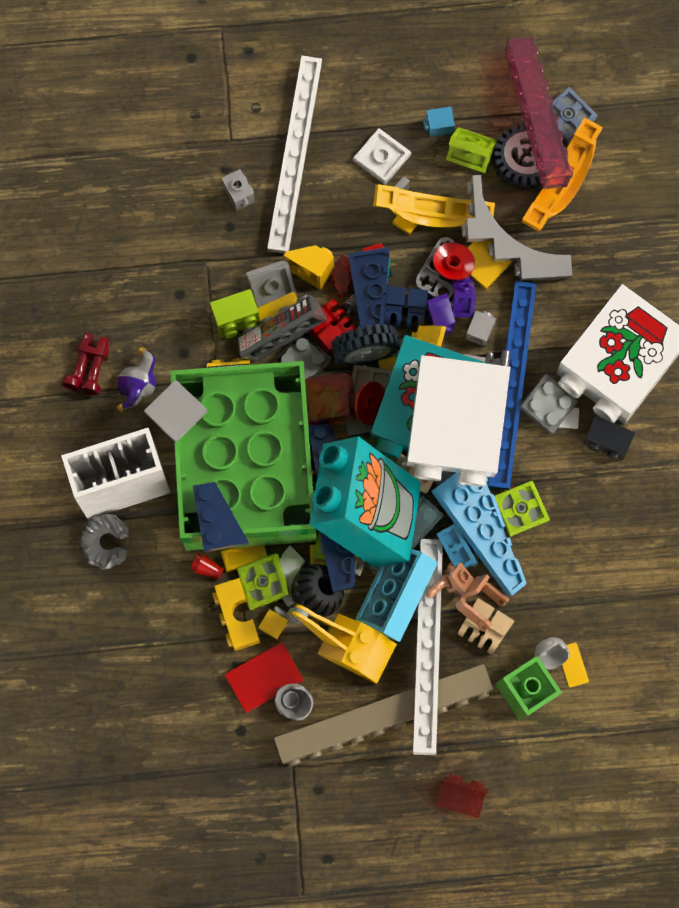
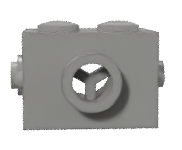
(238, 190)

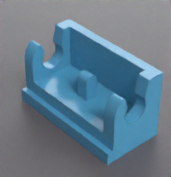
(457, 547)

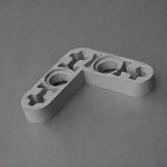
(433, 276)

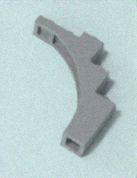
(530, 263)

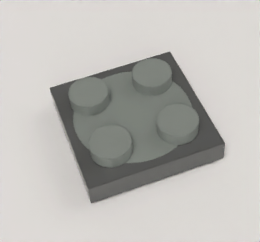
(548, 404)

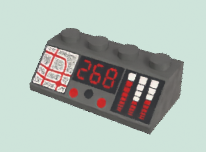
(281, 329)

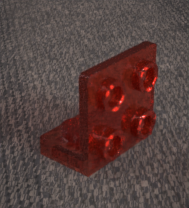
(461, 796)

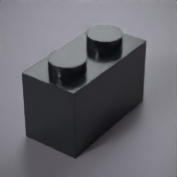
(609, 438)

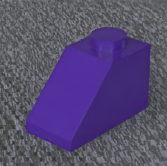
(440, 313)

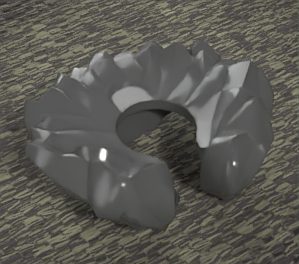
(91, 541)

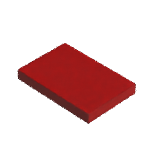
(263, 676)

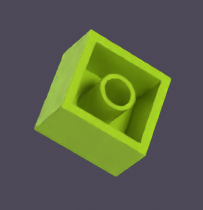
(235, 313)

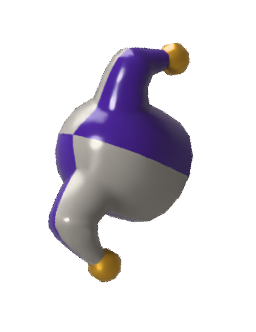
(137, 381)

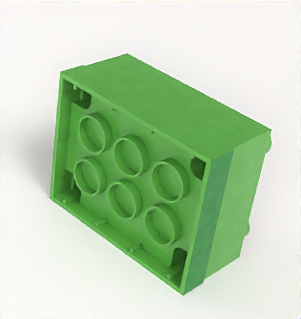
(253, 450)

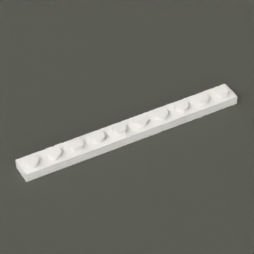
(294, 155)
(428, 658)

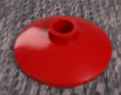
(454, 254)
(369, 401)

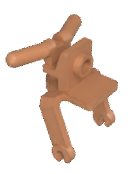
(463, 585)

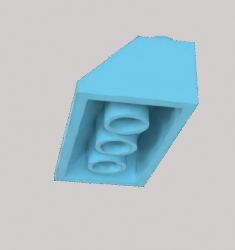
(396, 595)

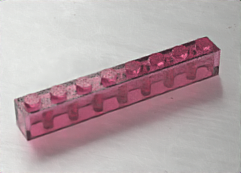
(538, 113)

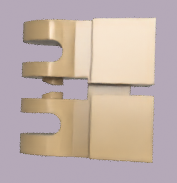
(497, 631)

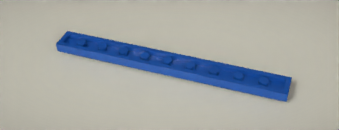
(518, 346)

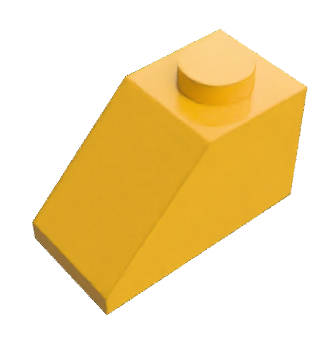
(430, 334)

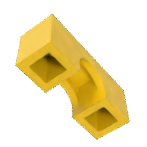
(229, 596)

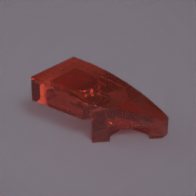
(341, 275)

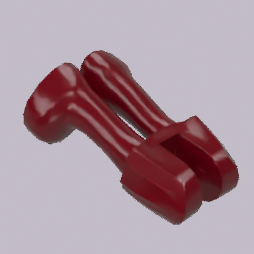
(87, 352)

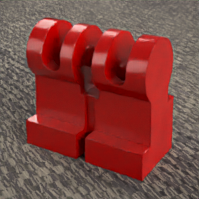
(326, 332)

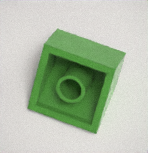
(528, 688)

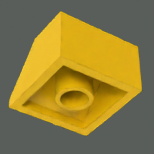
(311, 264)

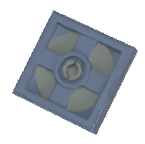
(571, 112)

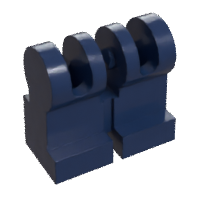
(397, 301)

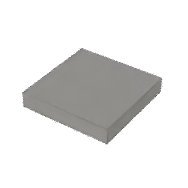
(270, 282)
(175, 411)

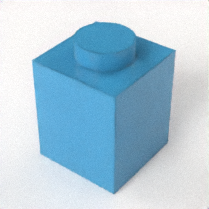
(439, 122)

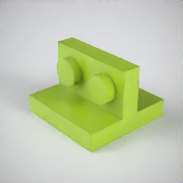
(470, 149)

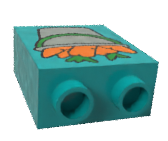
(365, 502)

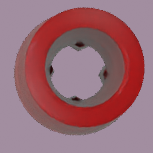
(205, 566)

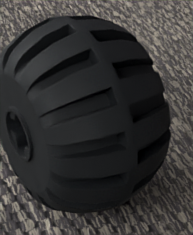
(314, 591)

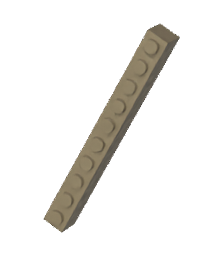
(378, 716)

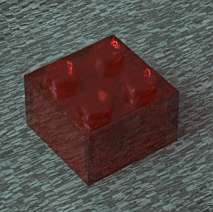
(330, 399)

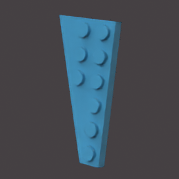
(481, 523)

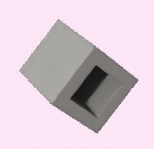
(480, 328)

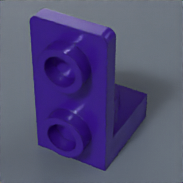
(463, 298)

